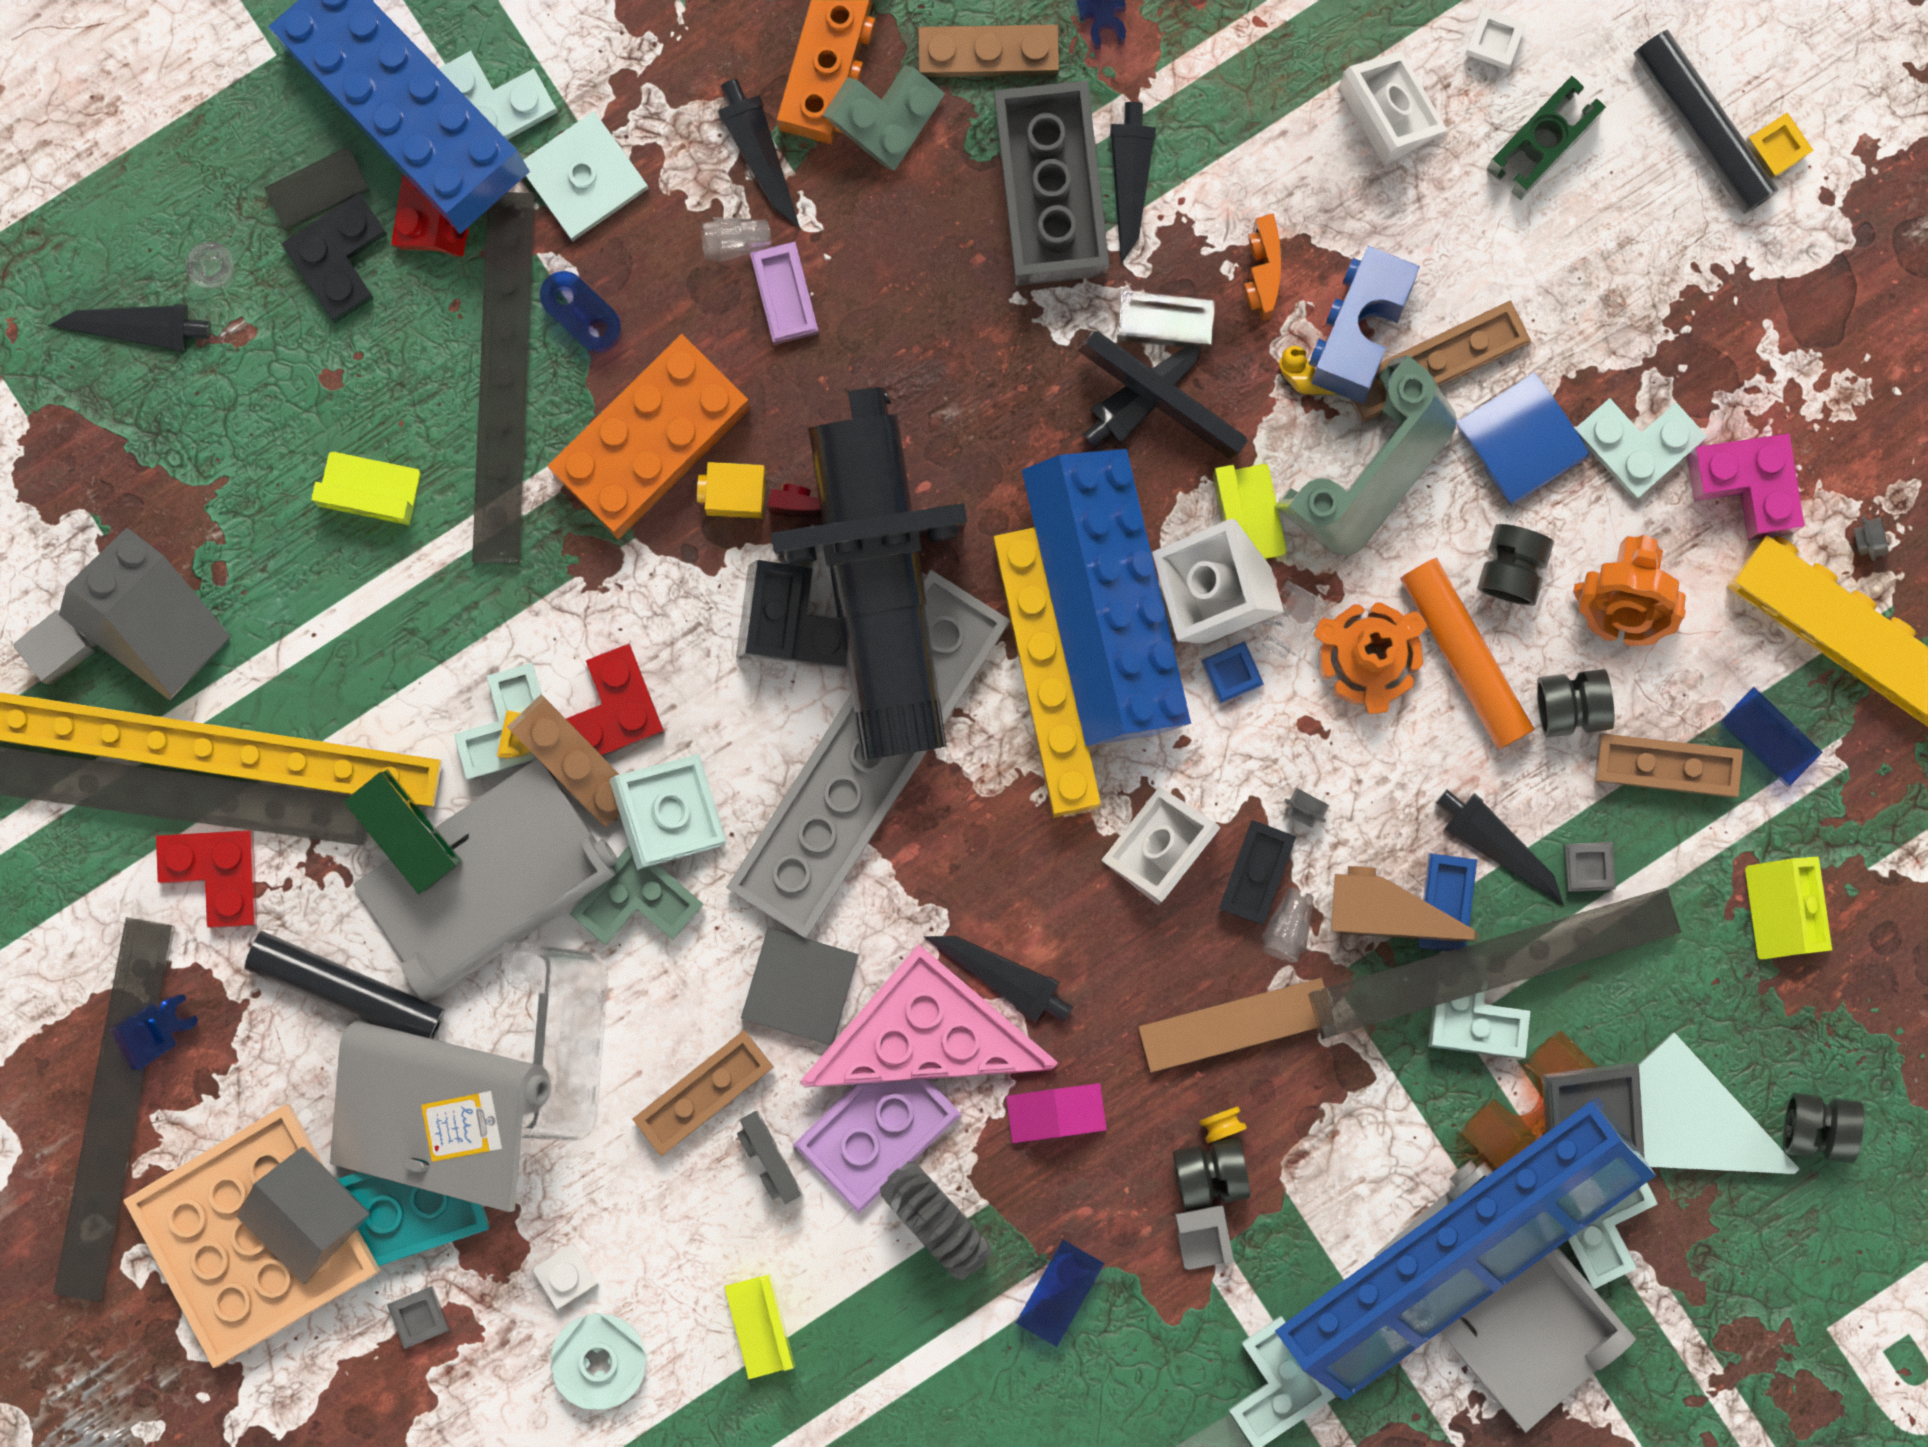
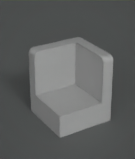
(53, 648)
(1203, 1237)

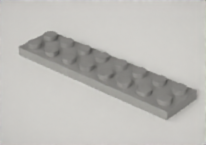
(844, 799)

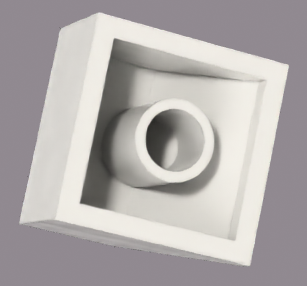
(1216, 583)

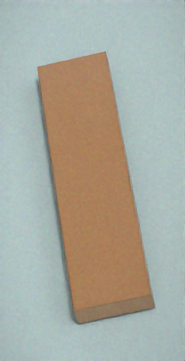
(1456, 352)
(1229, 1026)

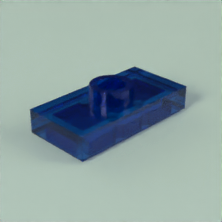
(1770, 737)

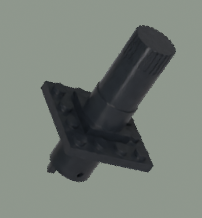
(877, 573)

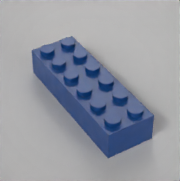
(402, 104)
(1106, 596)

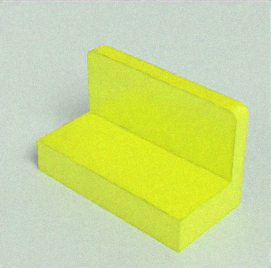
(368, 488)
(1251, 500)
(1788, 907)
(759, 1326)

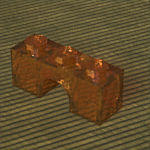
(1502, 1135)

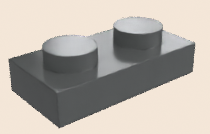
(777, 1177)

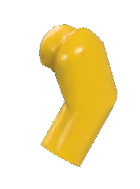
(1298, 373)

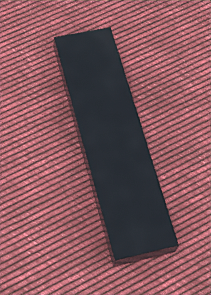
(1162, 394)

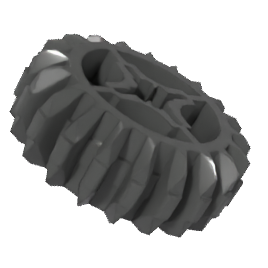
(935, 1220)

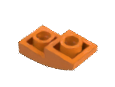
(1264, 279)

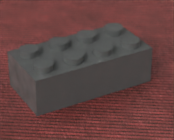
(1051, 183)

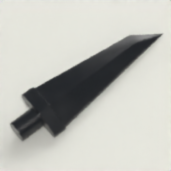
(752, 135)
(1131, 159)
(152, 325)
(1127, 409)
(1485, 832)
(1017, 984)

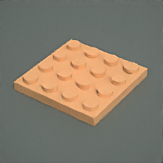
(214, 1265)

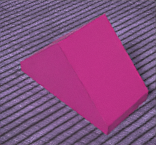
(1056, 1113)

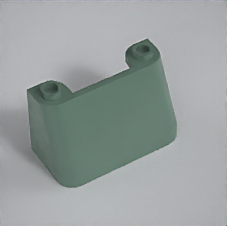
(1350, 518)

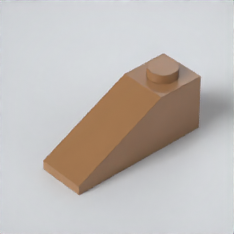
(1380, 908)

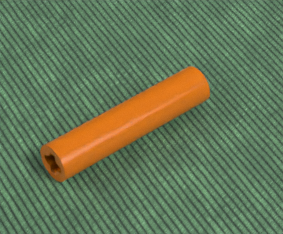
(1467, 653)

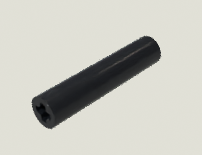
(1705, 121)
(341, 987)

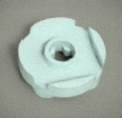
(600, 1389)

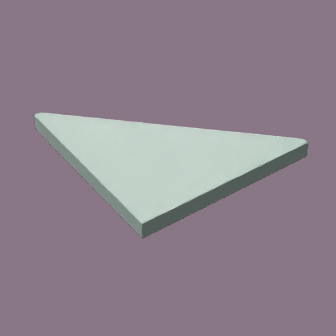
(1696, 1120)

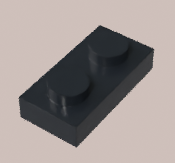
(1257, 872)

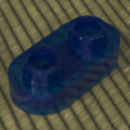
(582, 312)

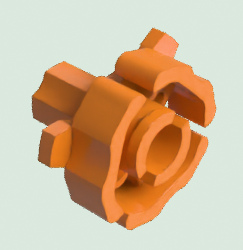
(1632, 595)
(1391, 632)

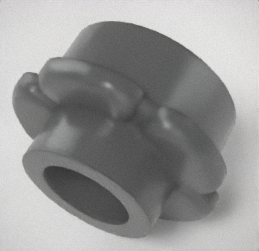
(1871, 538)
(1306, 808)

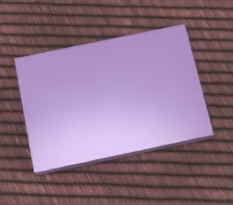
(874, 1134)

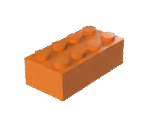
(649, 436)

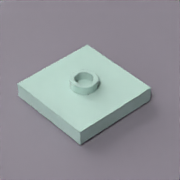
(583, 176)
(667, 811)

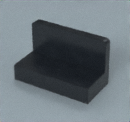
(770, 610)

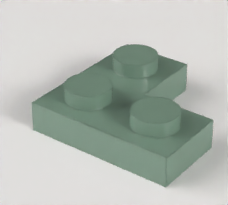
(886, 125)
(645, 890)

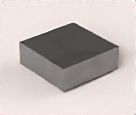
(1589, 867)
(418, 1317)

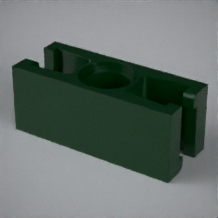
(1548, 119)
(402, 831)

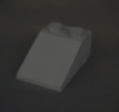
(143, 614)

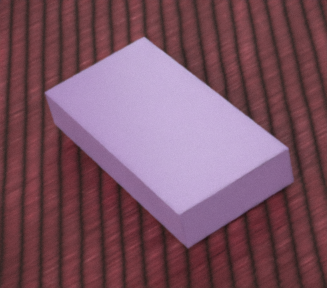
(784, 293)

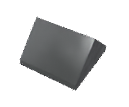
(301, 1213)

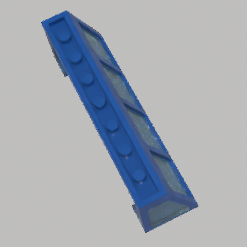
(1466, 1251)

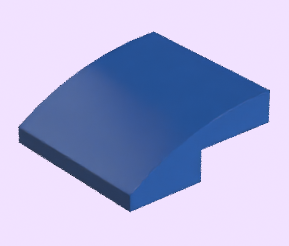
(1523, 439)

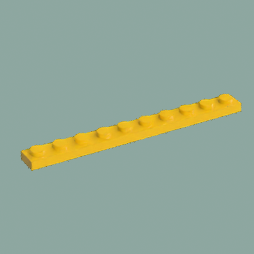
(210, 748)

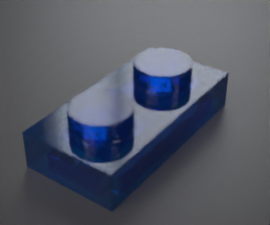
(1059, 1292)

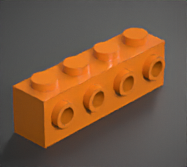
(822, 64)

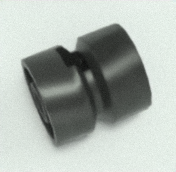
(1515, 564)
(1575, 703)
(1839, 1123)
(1211, 1174)

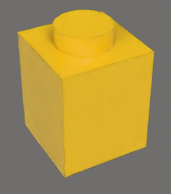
(733, 490)

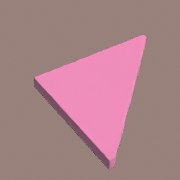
(926, 1028)

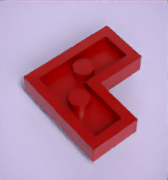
(626, 706)
(224, 864)

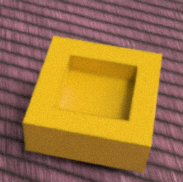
(1779, 145)

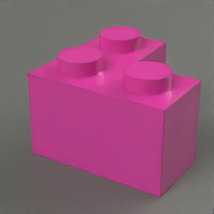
(1757, 471)

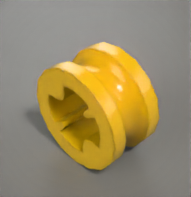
(1222, 1124)

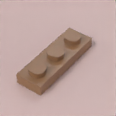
(988, 50)
(568, 757)
(1668, 765)
(703, 1093)

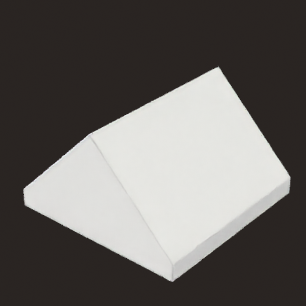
(1391, 106)
(1160, 845)

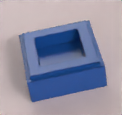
(1232, 672)

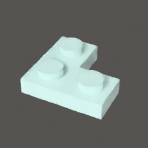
(509, 107)
(1635, 456)
(479, 746)
(1479, 1028)
(1601, 1245)
(1285, 1397)

